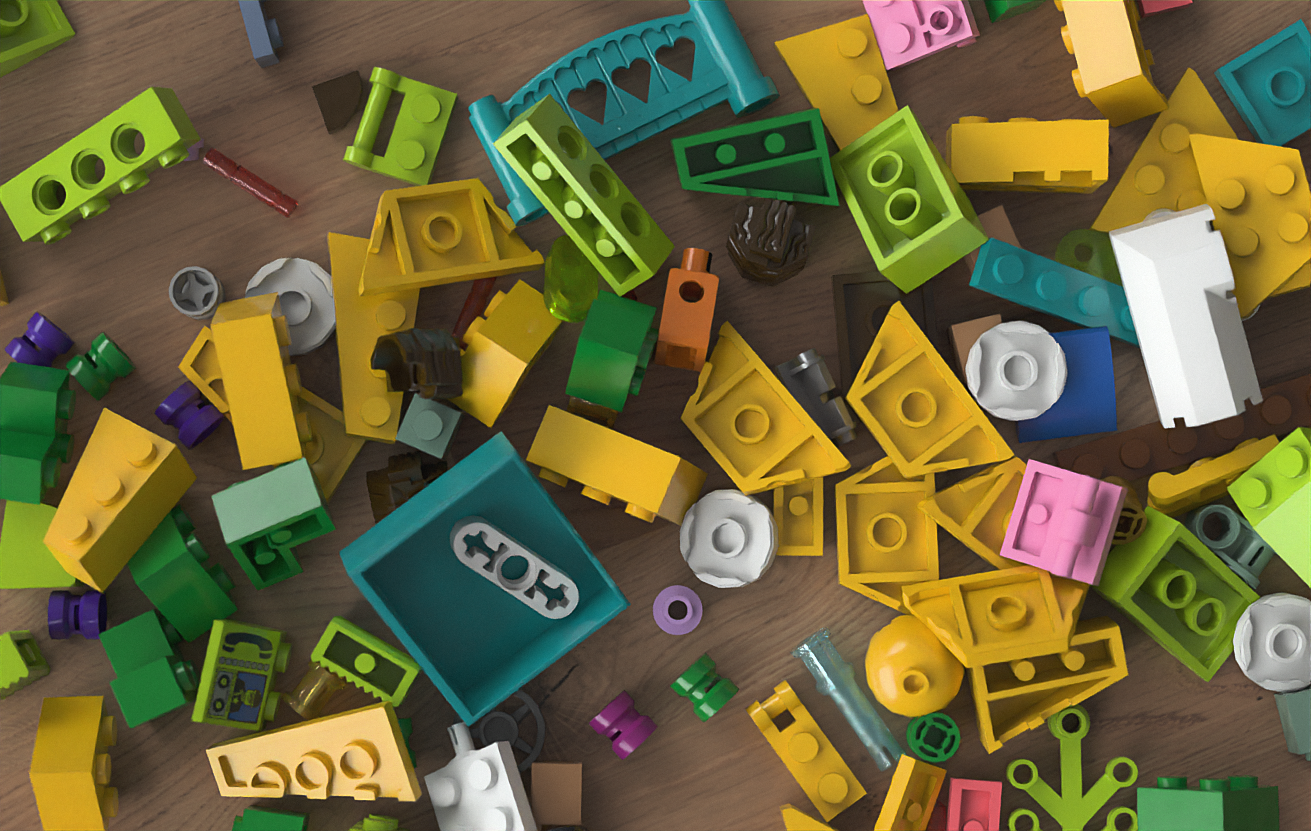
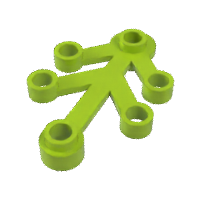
(1072, 808)

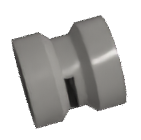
(191, 286)

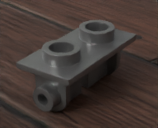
(811, 386)

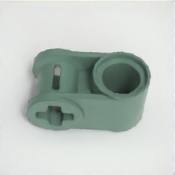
(1237, 543)

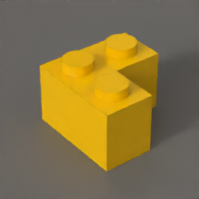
(503, 350)
(72, 764)

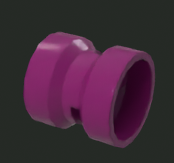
(623, 725)

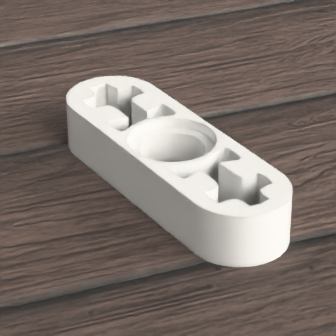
(493, 536)

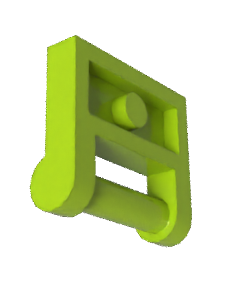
(416, 134)

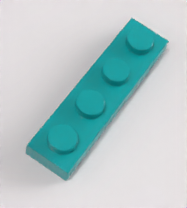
(1053, 289)

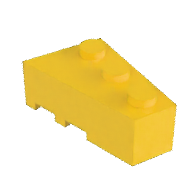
(115, 499)

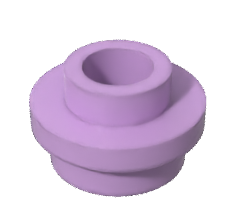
(693, 615)

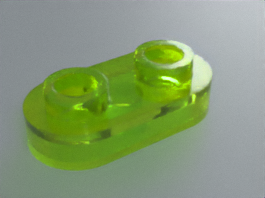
(1102, 258)
(569, 281)

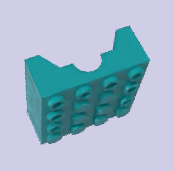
(453, 620)

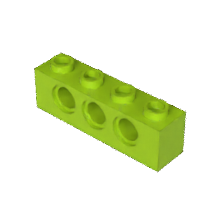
(32, 194)
(584, 195)

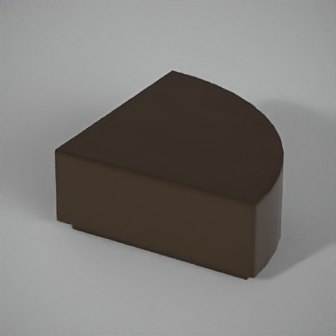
(339, 99)

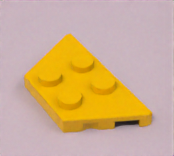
(1164, 164)
(1260, 210)
(441, 238)
(920, 405)
(755, 422)
(980, 509)
(883, 533)
(1000, 613)

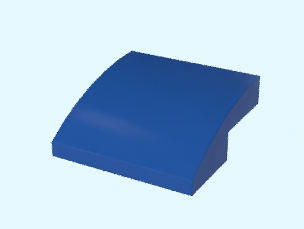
(1088, 393)

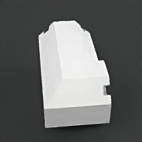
(1186, 316)

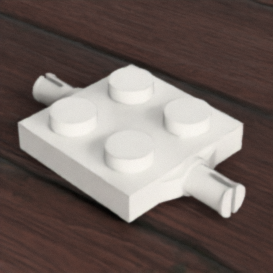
(479, 788)

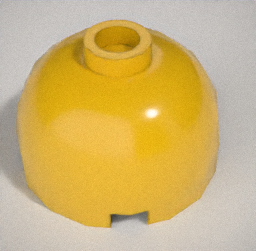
(912, 668)

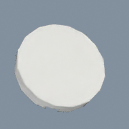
(304, 299)
(1016, 371)
(729, 538)
(1275, 642)

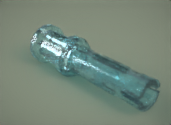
(836, 679)

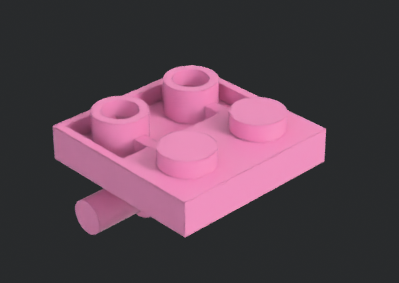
(919, 28)
(1063, 522)

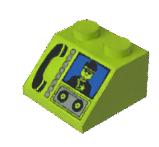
(241, 675)

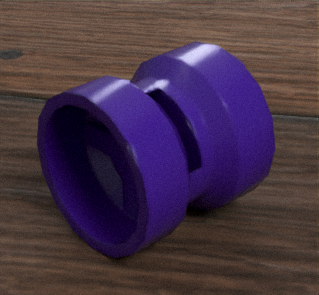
(45, 335)
(188, 413)
(77, 614)

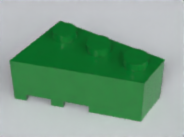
(760, 158)

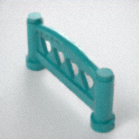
(721, 72)

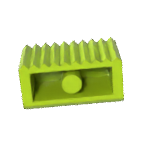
(367, 661)
(20, 662)

